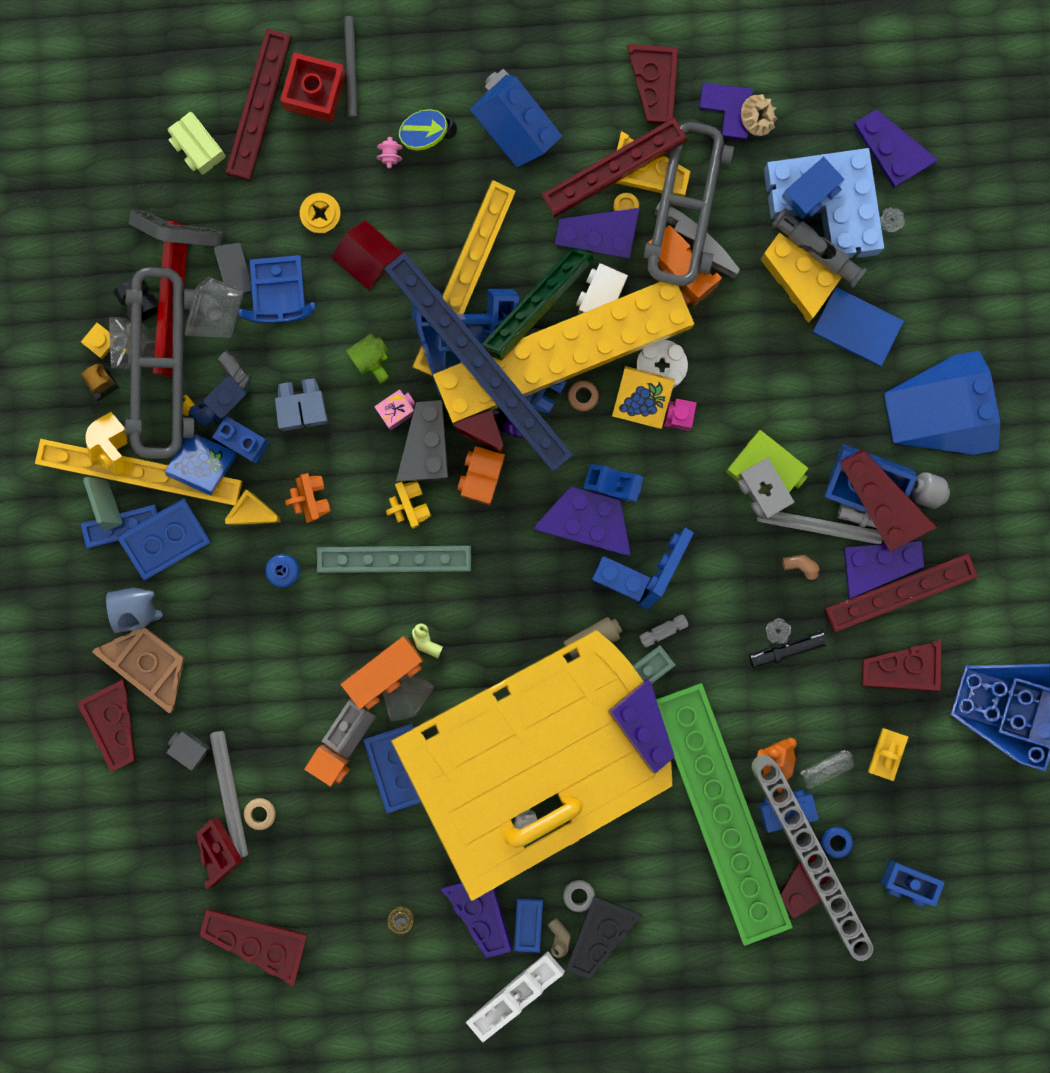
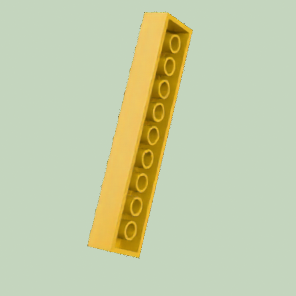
(573, 347)

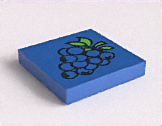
(201, 464)

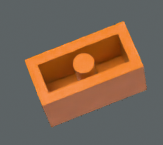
(328, 766)

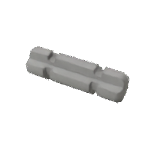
(663, 630)

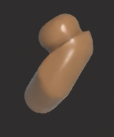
(804, 563)

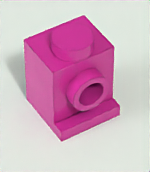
(680, 414)

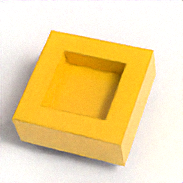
(98, 340)

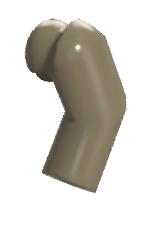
(561, 939)

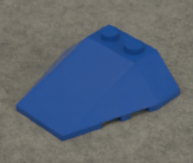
(947, 408)

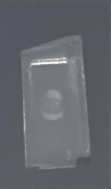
(827, 769)

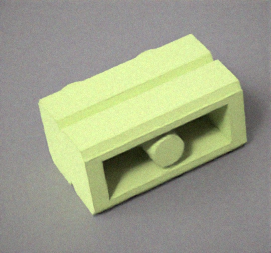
(196, 143)

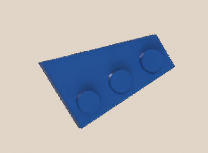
(666, 568)

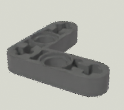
(169, 232)

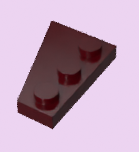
(110, 724)

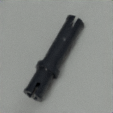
(776, 653)

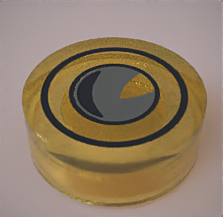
(400, 920)

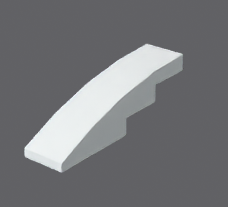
(515, 997)

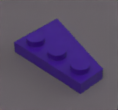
(643, 726)
(482, 918)

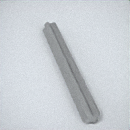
(823, 527)
(228, 792)

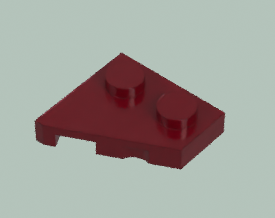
(217, 852)
(799, 892)

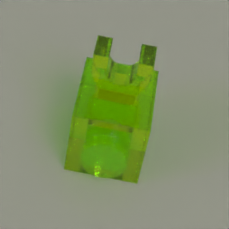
(368, 355)

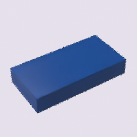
(528, 925)

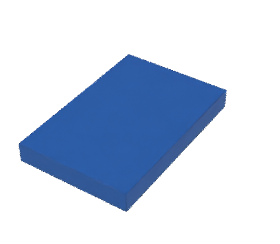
(857, 327)
(163, 539)
(389, 772)

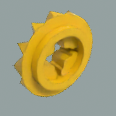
(320, 201)

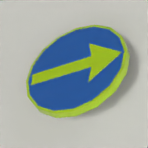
(423, 129)

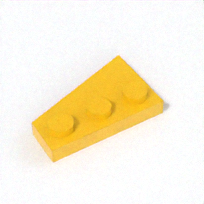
(652, 175)

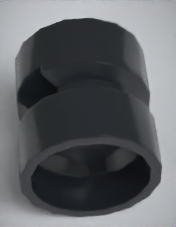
(149, 302)

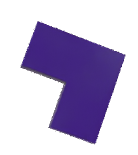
(727, 101)

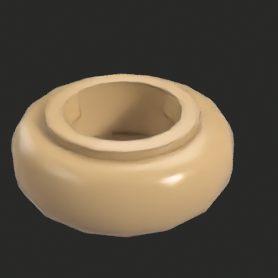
(267, 805)

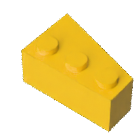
(800, 275)

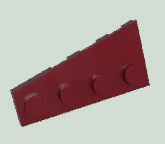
(889, 507)
(259, 943)

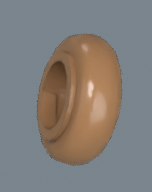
(583, 384)

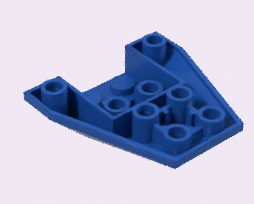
(1008, 709)

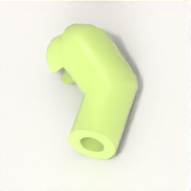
(423, 642)

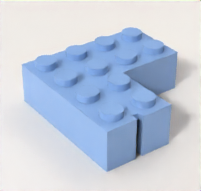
(851, 216)

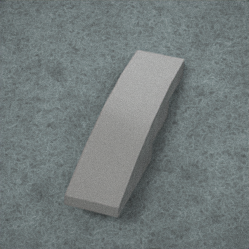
(687, 230)

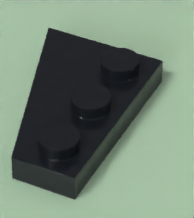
(601, 932)

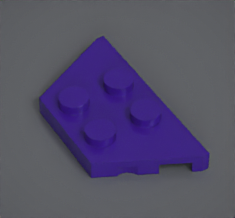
(587, 520)

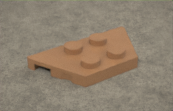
(146, 664)

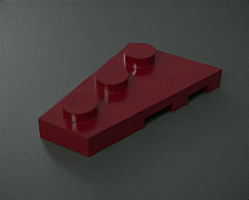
(655, 79)
(906, 670)

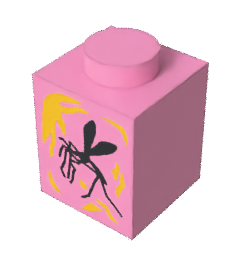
(396, 409)

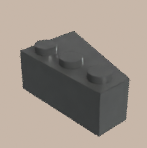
(425, 446)

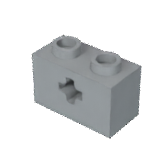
(778, 495)

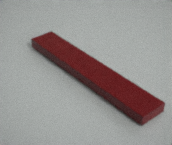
(258, 104)
(614, 167)
(901, 593)

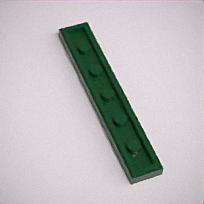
(537, 303)

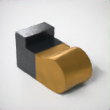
(99, 381)

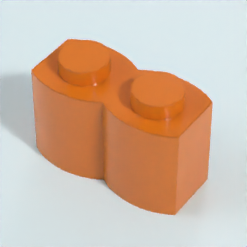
(481, 475)

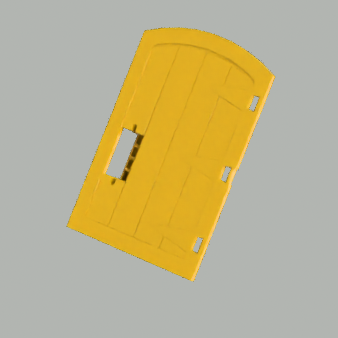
(521, 750)

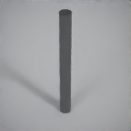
(350, 67)

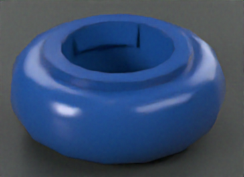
(845, 850)

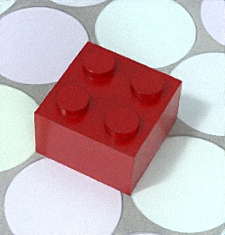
(313, 87)

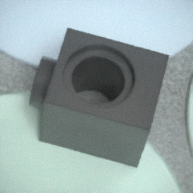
(187, 749)

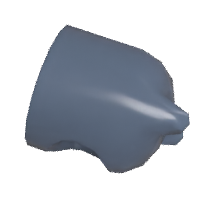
(131, 609)

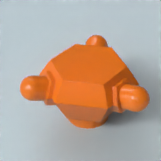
(783, 755)

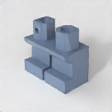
(311, 403)

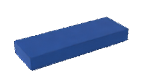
(96, 536)

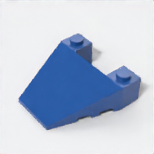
(438, 355)

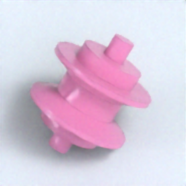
(389, 152)

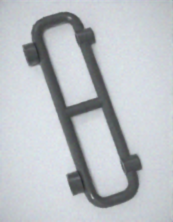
(700, 260)
(182, 301)

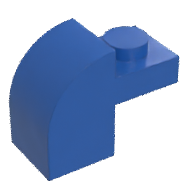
(613, 483)

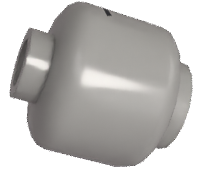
(930, 490)

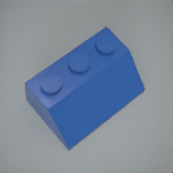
(515, 121)
(842, 490)

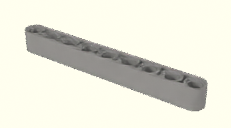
(818, 868)

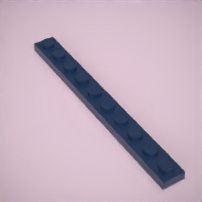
(478, 362)

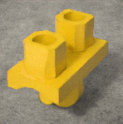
(407, 492)
(887, 754)

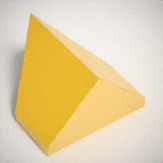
(251, 510)

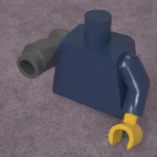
(224, 396)

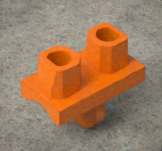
(311, 508)

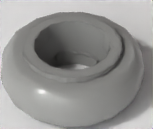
(578, 884)

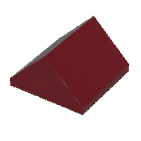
(365, 254)
(481, 429)

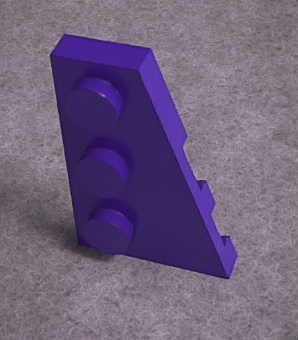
(892, 148)
(601, 232)
(875, 565)

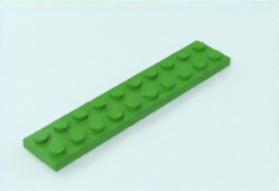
(723, 815)

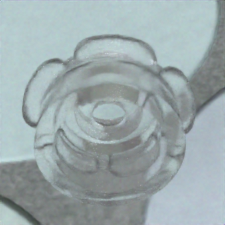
(891, 226)
(780, 624)

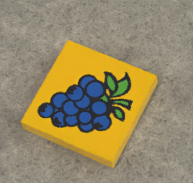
(643, 397)

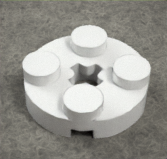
(671, 353)

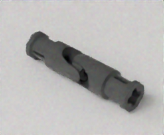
(807, 239)

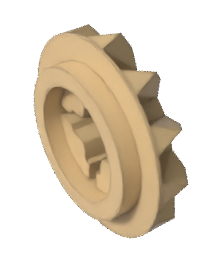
(750, 115)

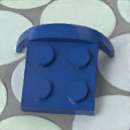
(277, 291)

